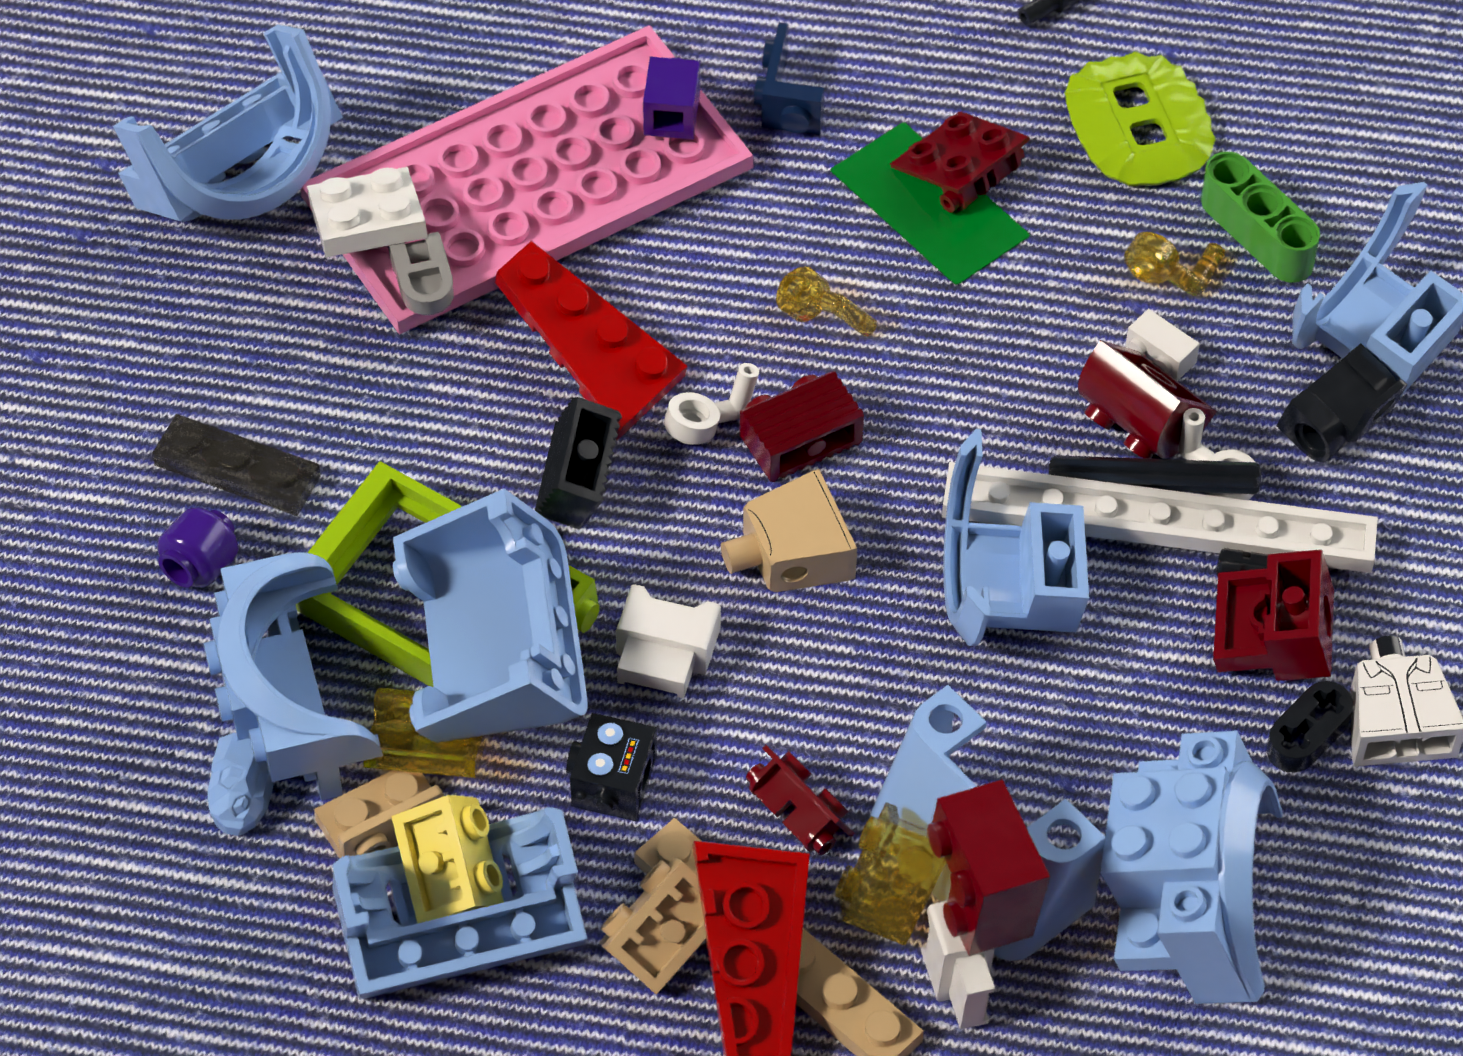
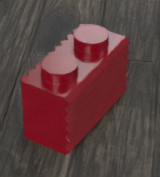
(801, 425)

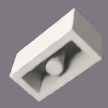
(1163, 344)

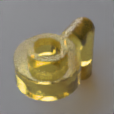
(1156, 260)
(807, 293)

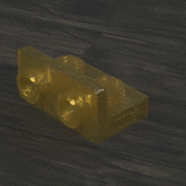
(408, 750)

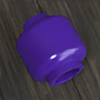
(197, 547)

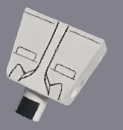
(1402, 708)

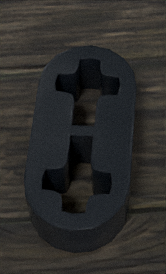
(1301, 719)

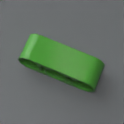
(1260, 217)

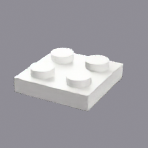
(367, 211)

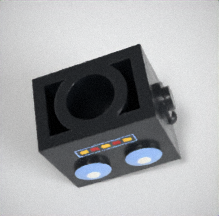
(612, 766)

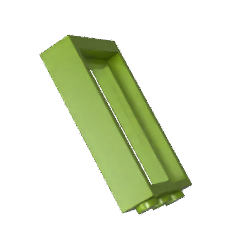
(353, 531)

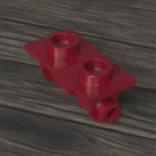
(784, 783)

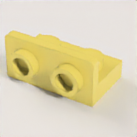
(447, 857)

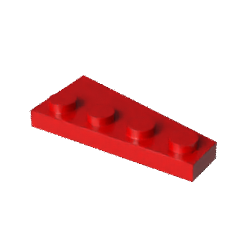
(589, 336)
(754, 941)

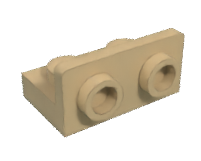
(362, 817)
(660, 926)

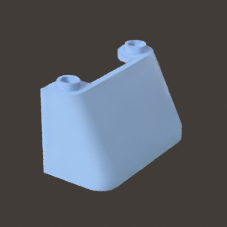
(494, 620)

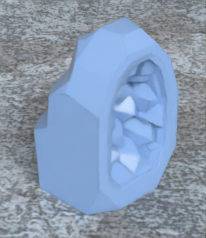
(238, 786)

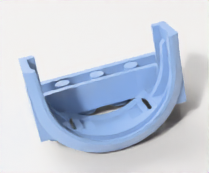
(187, 172)
(407, 954)

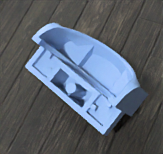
(272, 680)

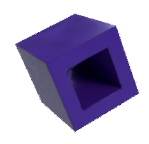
(671, 98)

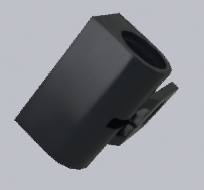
(1341, 405)

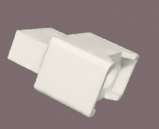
(664, 641)
(955, 974)

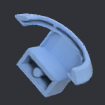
(1378, 308)
(1011, 573)

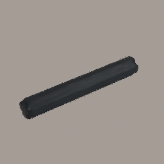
(1163, 473)

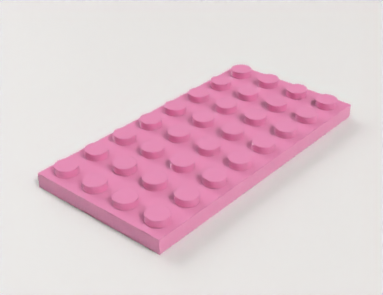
(546, 166)

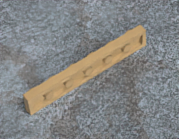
(826, 985)

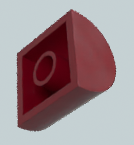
(1139, 398)

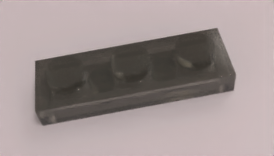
(236, 464)

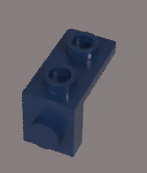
(786, 104)

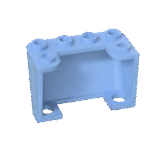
(927, 773)

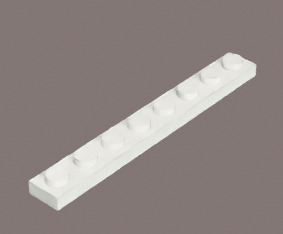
(1176, 517)

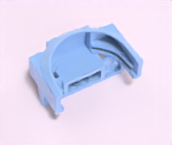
(1184, 865)

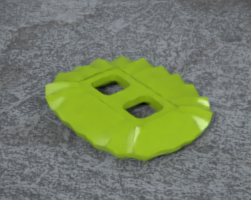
(1106, 126)

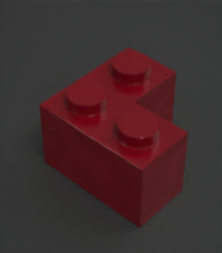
(993, 867)

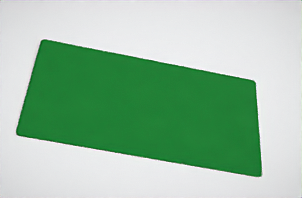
(953, 241)

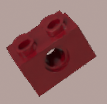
(1297, 631)

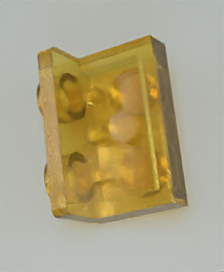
(890, 877)

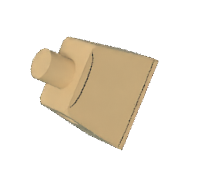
(794, 537)

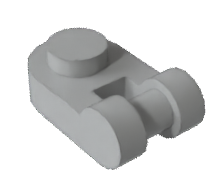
(423, 285)

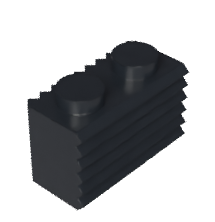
(578, 462)

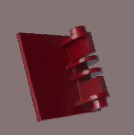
(964, 158)

